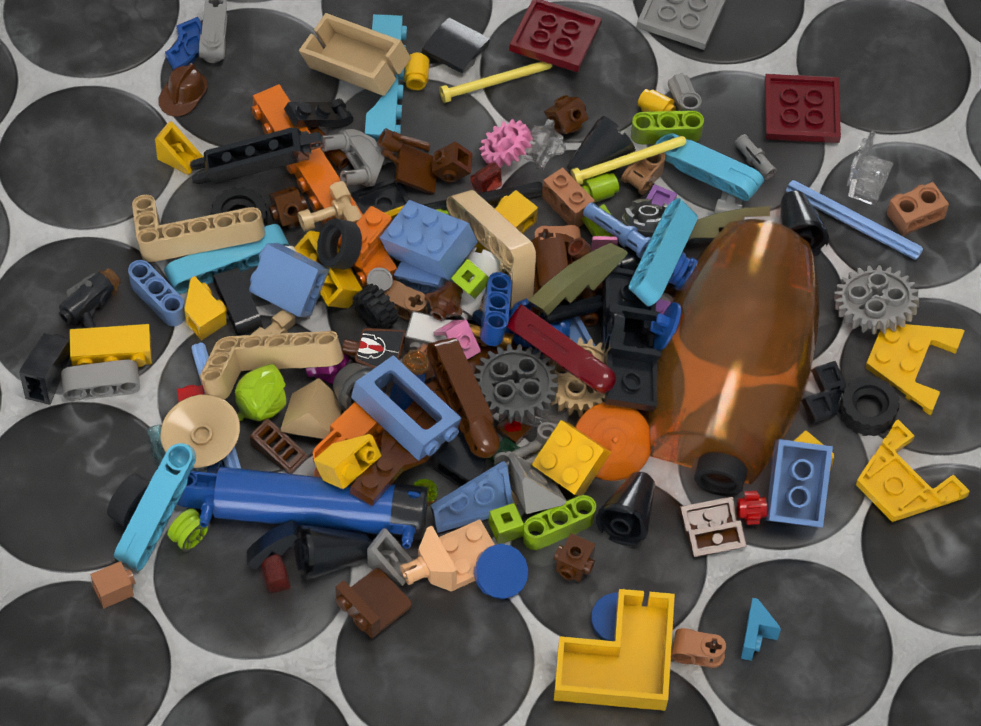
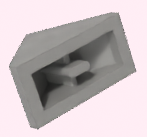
(388, 556)

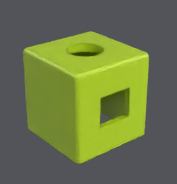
(465, 273)
(506, 523)

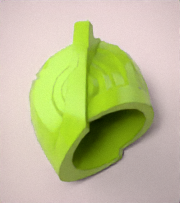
(260, 393)

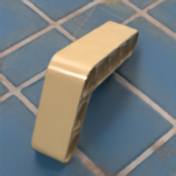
(192, 235)
(501, 239)
(250, 352)

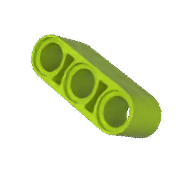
(651, 126)
(551, 532)

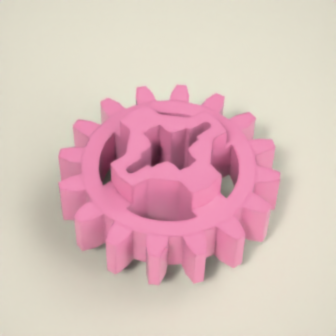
(506, 143)

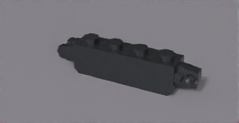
(255, 155)

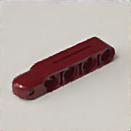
(561, 350)

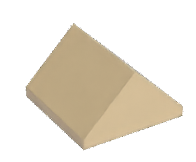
(311, 411)

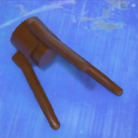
(392, 141)

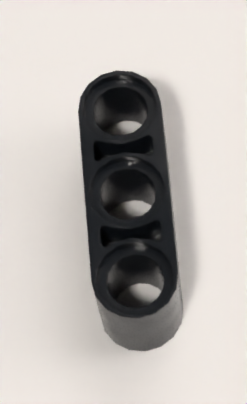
(238, 301)

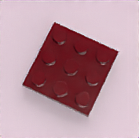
(555, 34)
(802, 108)

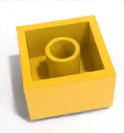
(571, 458)

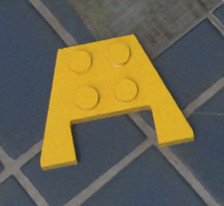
(900, 354)
(897, 487)

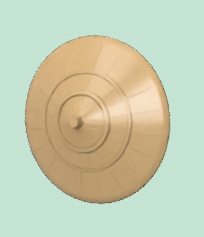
(204, 424)

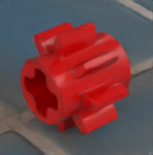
(751, 507)

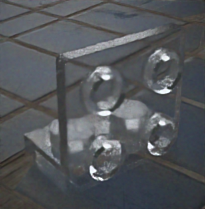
(868, 173)

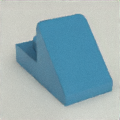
(759, 625)

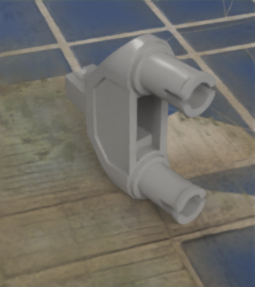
(362, 154)

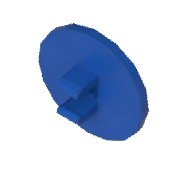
(666, 325)

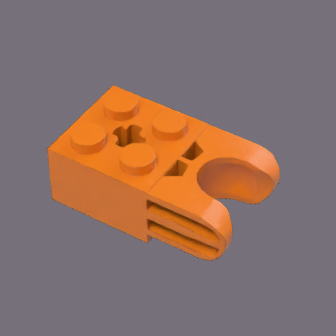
(349, 425)

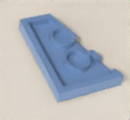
(473, 499)

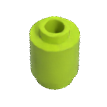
(601, 186)

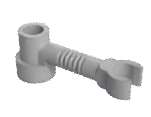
(543, 433)

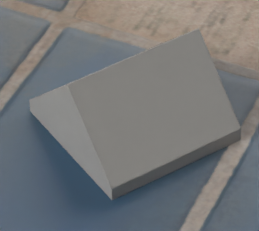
(533, 487)

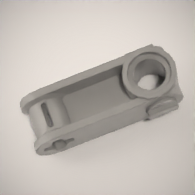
(213, 36)

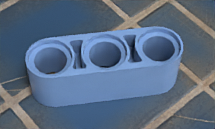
(159, 303)

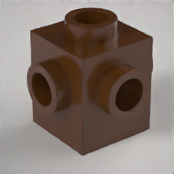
(567, 114)
(452, 162)
(286, 205)
(575, 558)

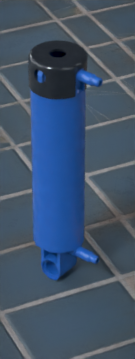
(306, 500)

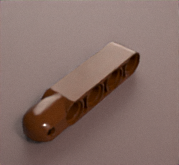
(464, 396)

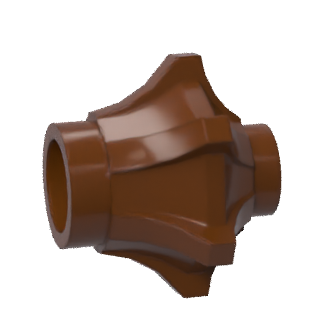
(445, 301)

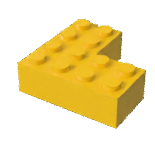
(624, 671)

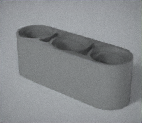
(100, 380)

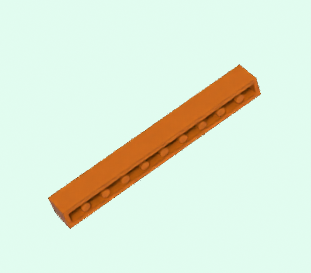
(312, 175)

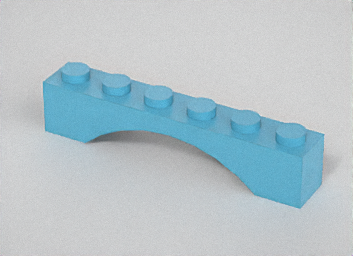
(387, 110)

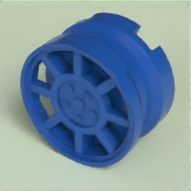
(682, 271)

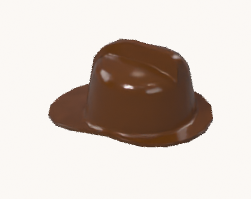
(182, 91)

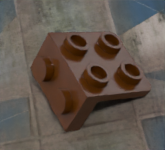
(372, 602)

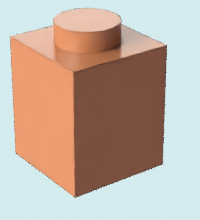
(113, 584)

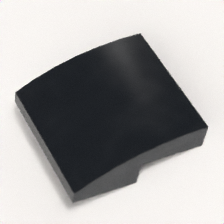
(455, 45)

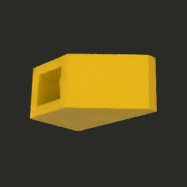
(203, 311)
(347, 460)

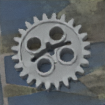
(876, 299)

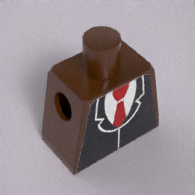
(375, 346)

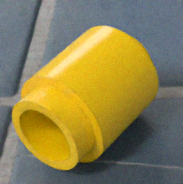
(417, 71)
(655, 101)

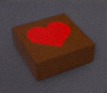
(513, 431)

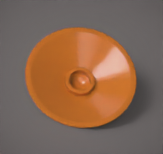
(622, 433)

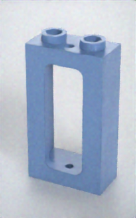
(394, 419)

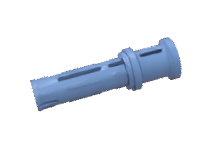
(627, 235)

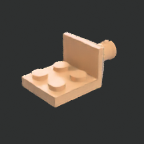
(450, 558)

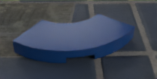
(187, 45)

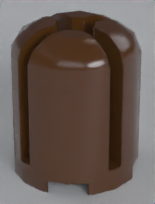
(551, 259)

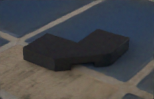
(831, 386)

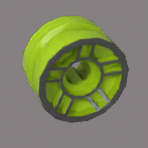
(187, 530)

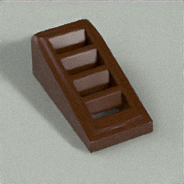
(274, 432)

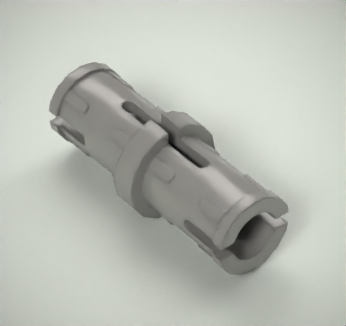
(746, 146)

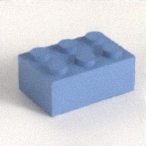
(428, 239)
(799, 483)

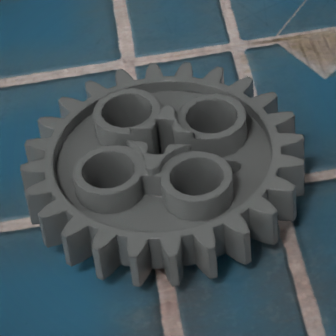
(517, 383)

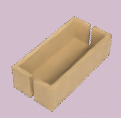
(355, 54)

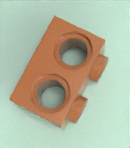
(566, 197)
(918, 212)

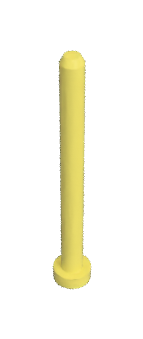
(447, 93)
(627, 159)

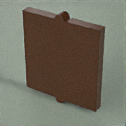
(415, 169)

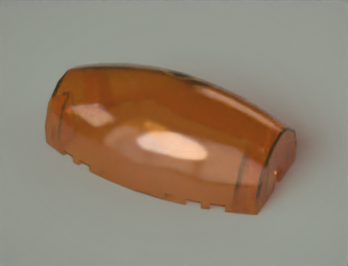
(739, 349)

